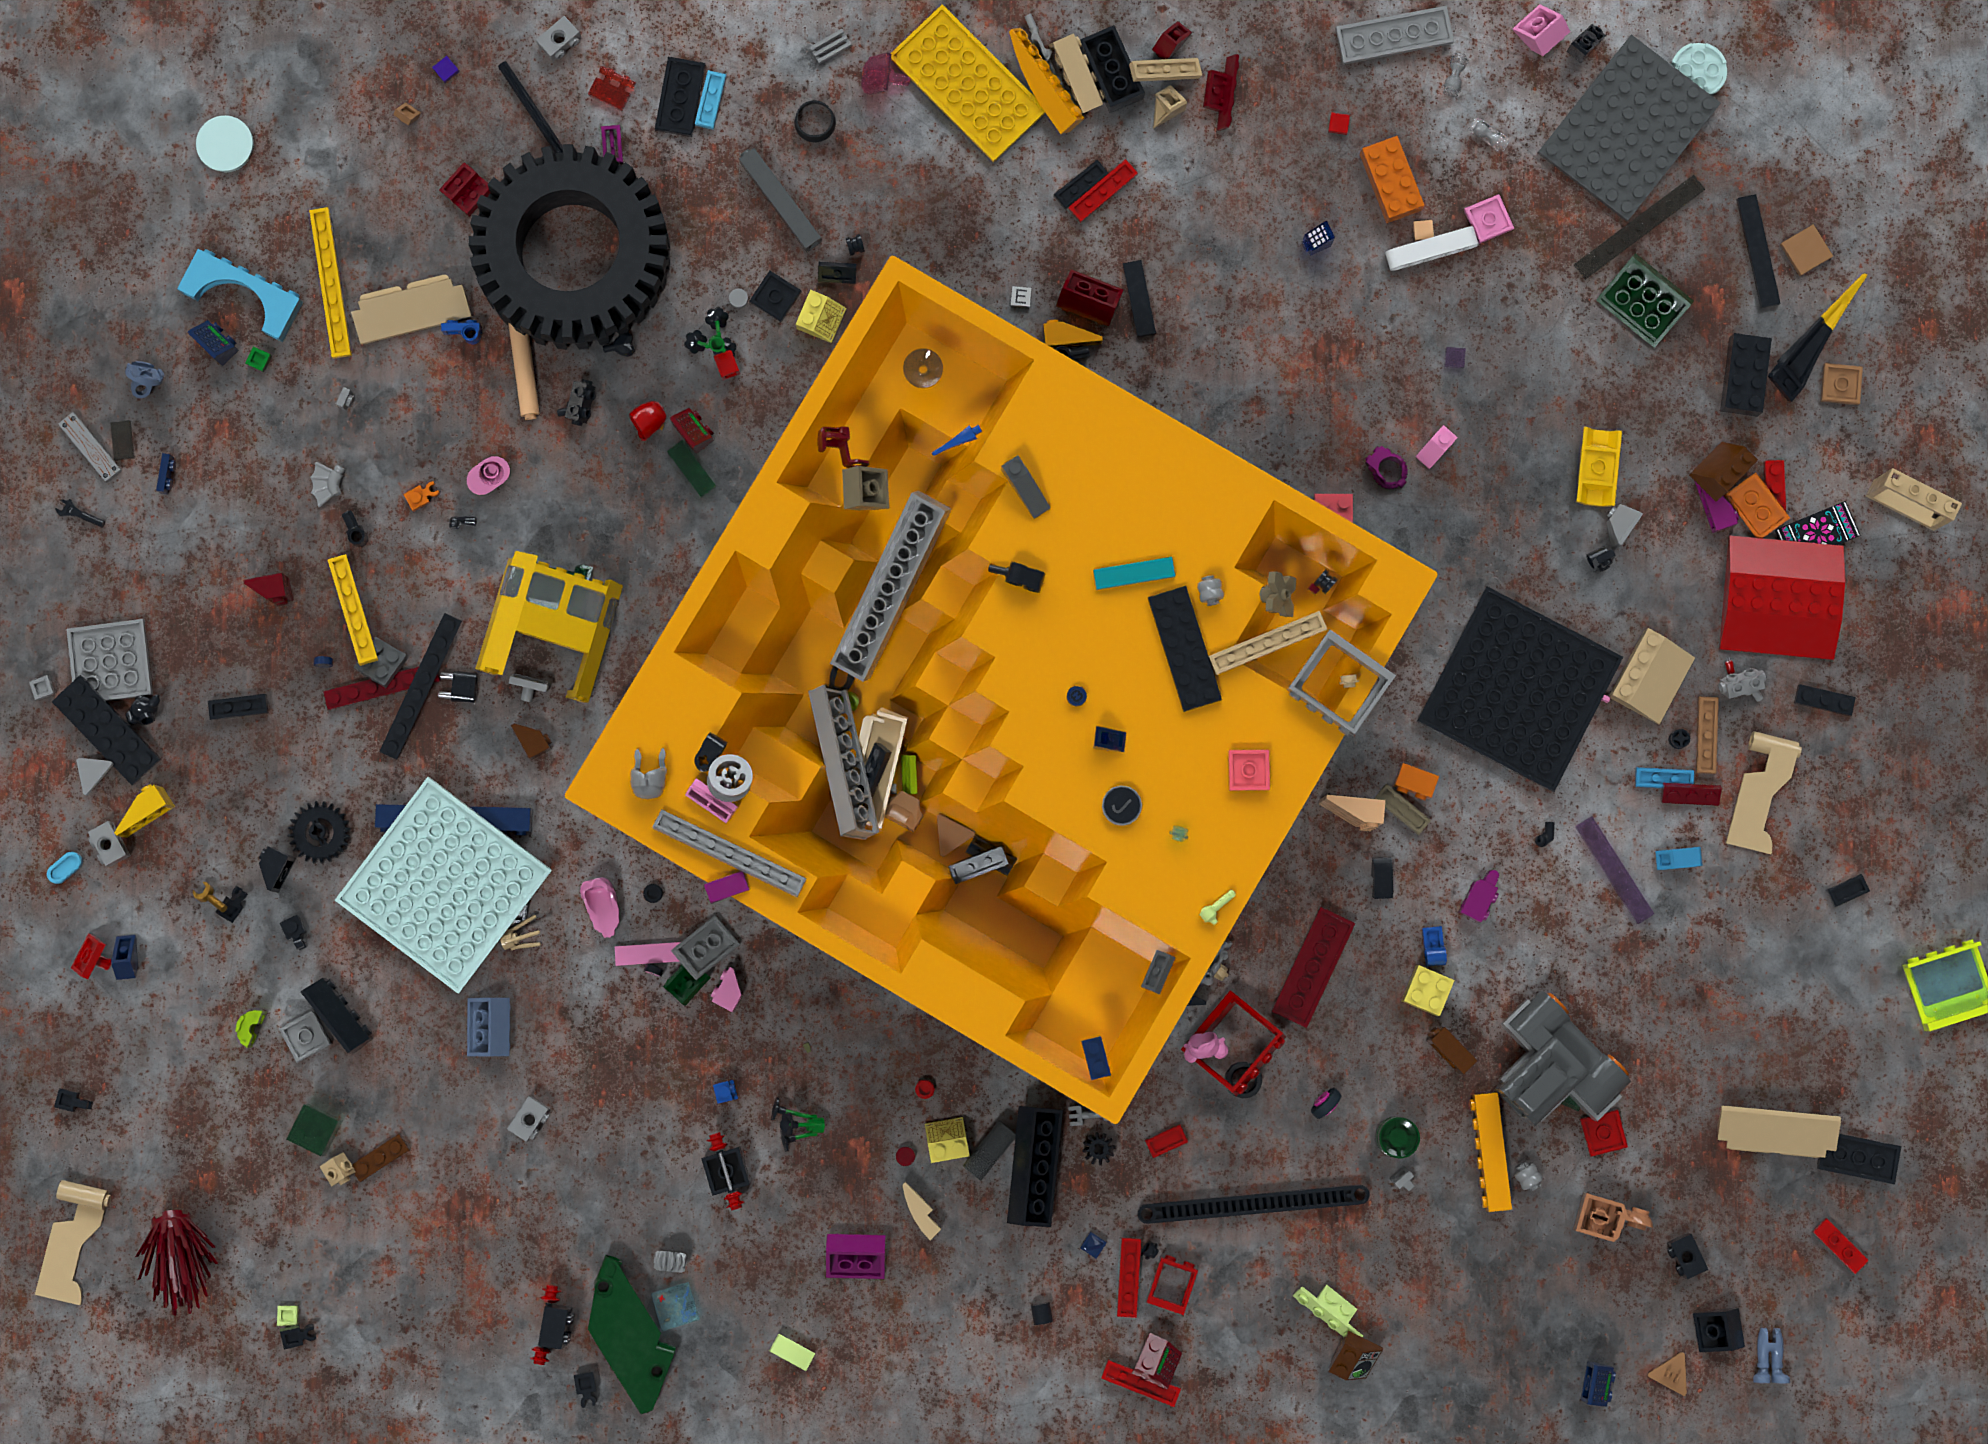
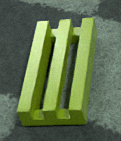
(909, 774)

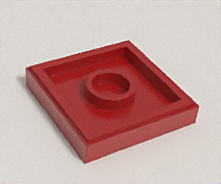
(1605, 1134)

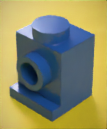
(725, 1091)

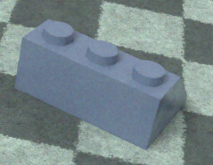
(488, 1026)

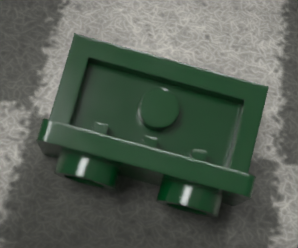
(684, 986)

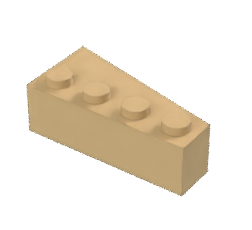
(1077, 73)

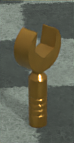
(207, 895)

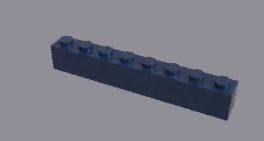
(503, 818)

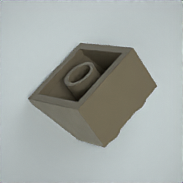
(865, 488)

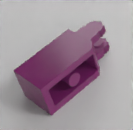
(1480, 897)

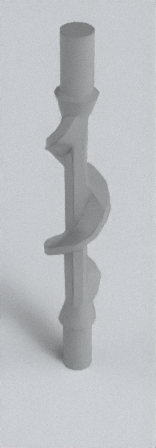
(1036, 40)

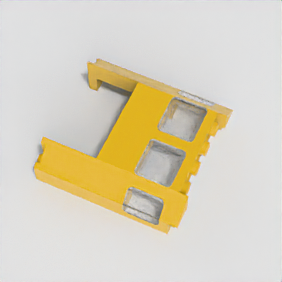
(553, 609)

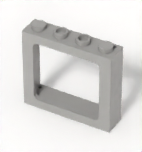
(1313, 705)

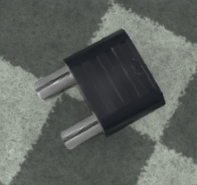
(463, 686)

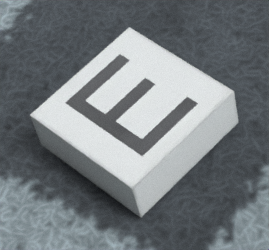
(1021, 297)

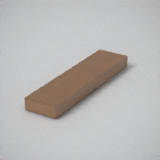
(1707, 735)

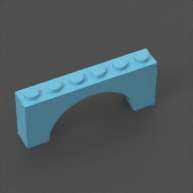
(208, 271)

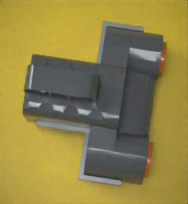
(1556, 1064)

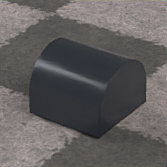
(1041, 1313)

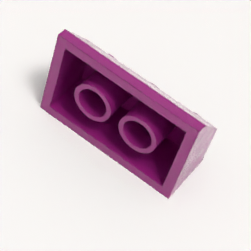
(855, 1256)

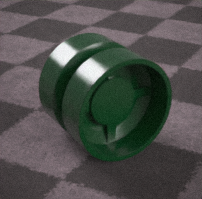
(1397, 1137)

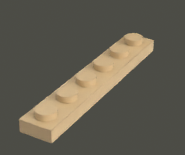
(1267, 643)

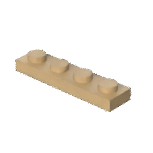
(1165, 69)

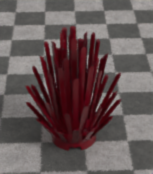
(175, 1238)

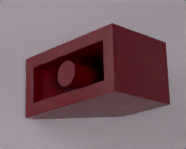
(1171, 40)

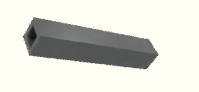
(780, 199)

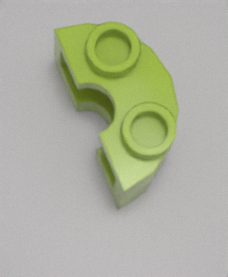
(246, 1025)

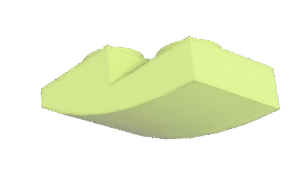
(792, 1352)

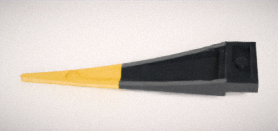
(1798, 361)

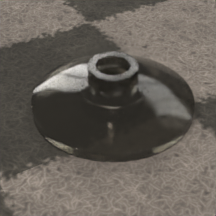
(923, 358)

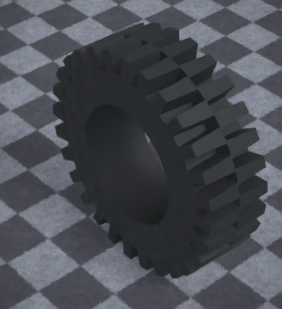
(557, 182)

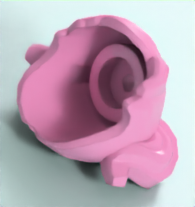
(1205, 1046)

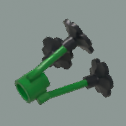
(697, 342)
(787, 1124)

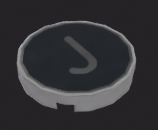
(1121, 805)

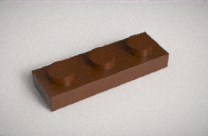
(380, 1157)

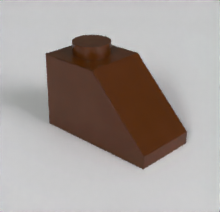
(532, 740)

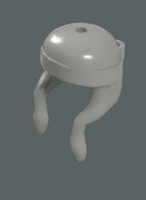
(653, 782)

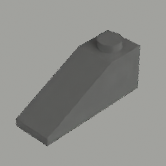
(1025, 486)

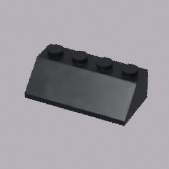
(337, 1015)

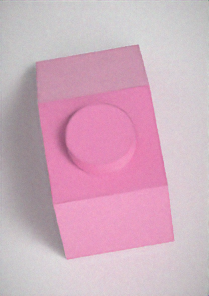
(1436, 447)

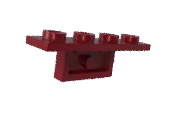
(1220, 91)

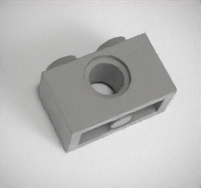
(561, 28)
(117, 851)
(519, 1125)

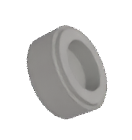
(738, 298)

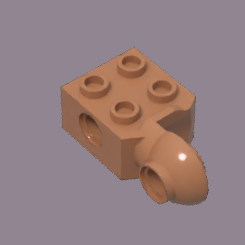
(1606, 1217)

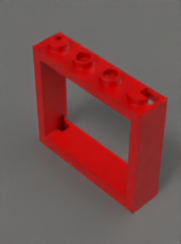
(1253, 1071)

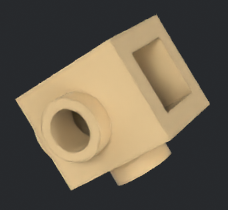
(338, 1169)

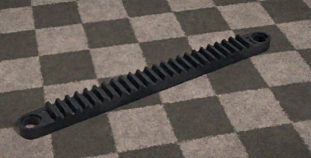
(1253, 1204)

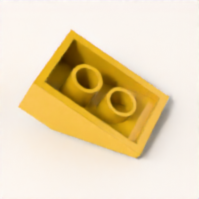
(145, 808)

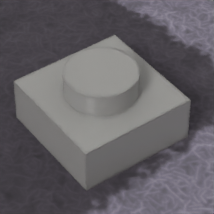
(345, 399)
(42, 687)

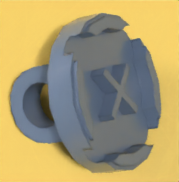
(143, 374)

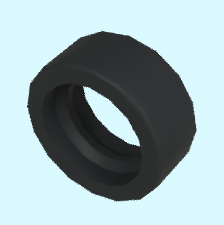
(1244, 1065)

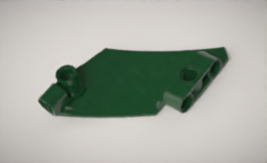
(628, 1336)

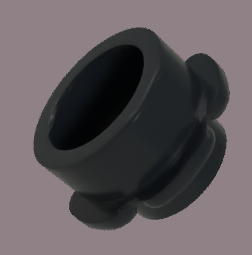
(1150, 1250)

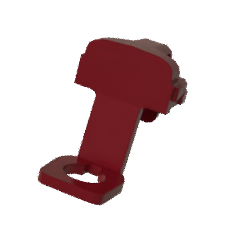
(839, 438)

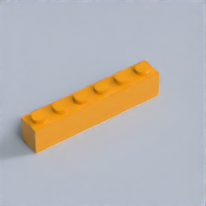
(1491, 1152)

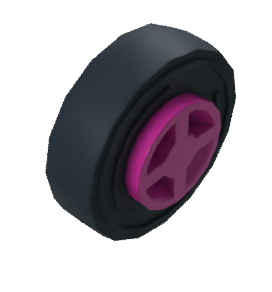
(1326, 1103)

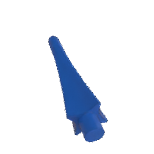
(964, 436)

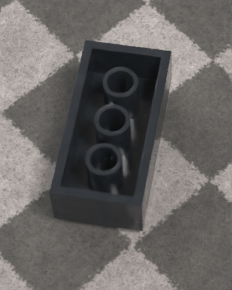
(1111, 68)
(1745, 374)

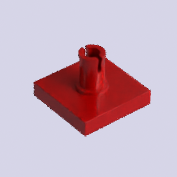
(90, 956)

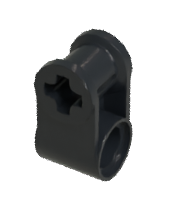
(711, 749)

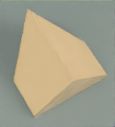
(1168, 105)

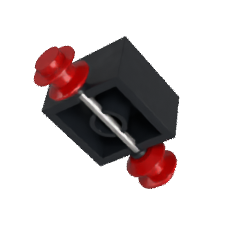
(726, 1171)
(554, 1325)

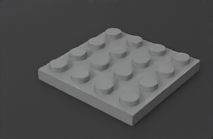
(112, 658)

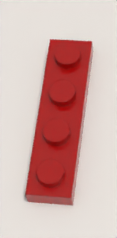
(1103, 191)
(1128, 1277)
(1123, 1377)

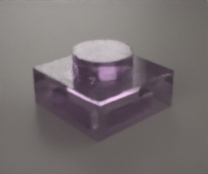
(1454, 357)

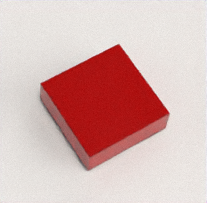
(1338, 123)

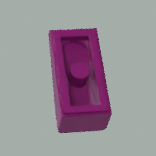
(726, 887)

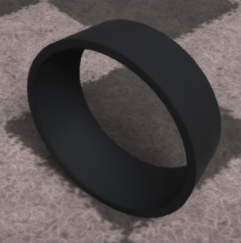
(815, 138)

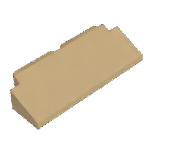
(401, 312)
(889, 731)
(1778, 1131)

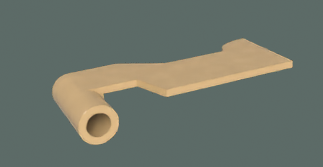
(1758, 789)

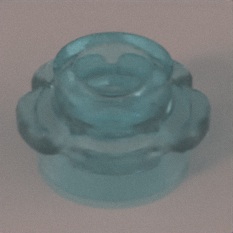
(1179, 833)

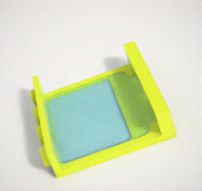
(1948, 985)

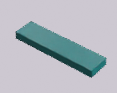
(1134, 573)

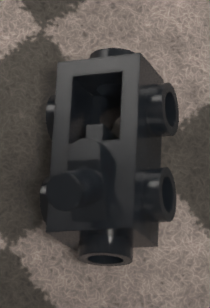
(579, 403)

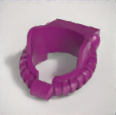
(1380, 455)

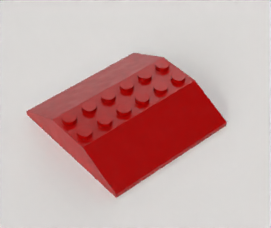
(1782, 597)

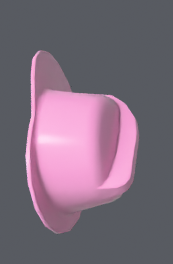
(488, 475)

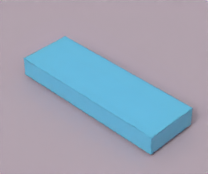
(710, 100)

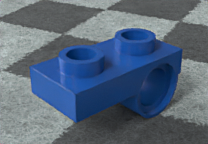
(452, 327)
(1434, 946)

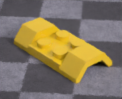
(1598, 467)

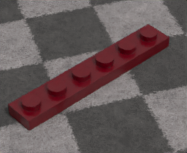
(369, 690)

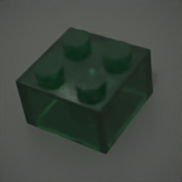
(314, 1130)

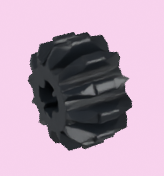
(1105, 1149)

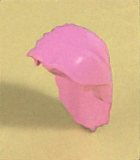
(601, 905)

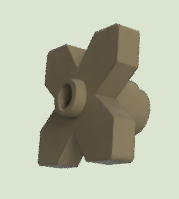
(1278, 594)

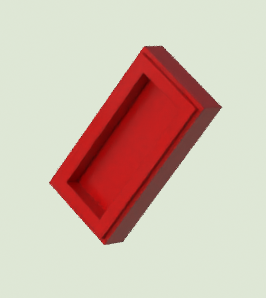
(1166, 1141)

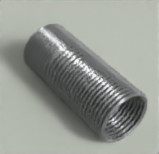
(990, 1150)

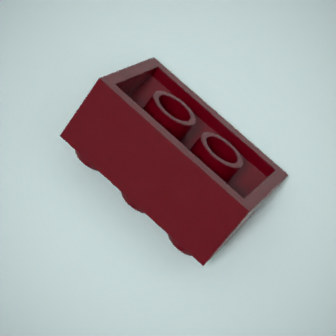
(1089, 297)

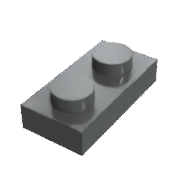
(1158, 972)

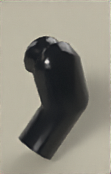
(462, 520)
(1547, 836)

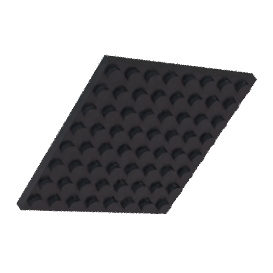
(1520, 689)

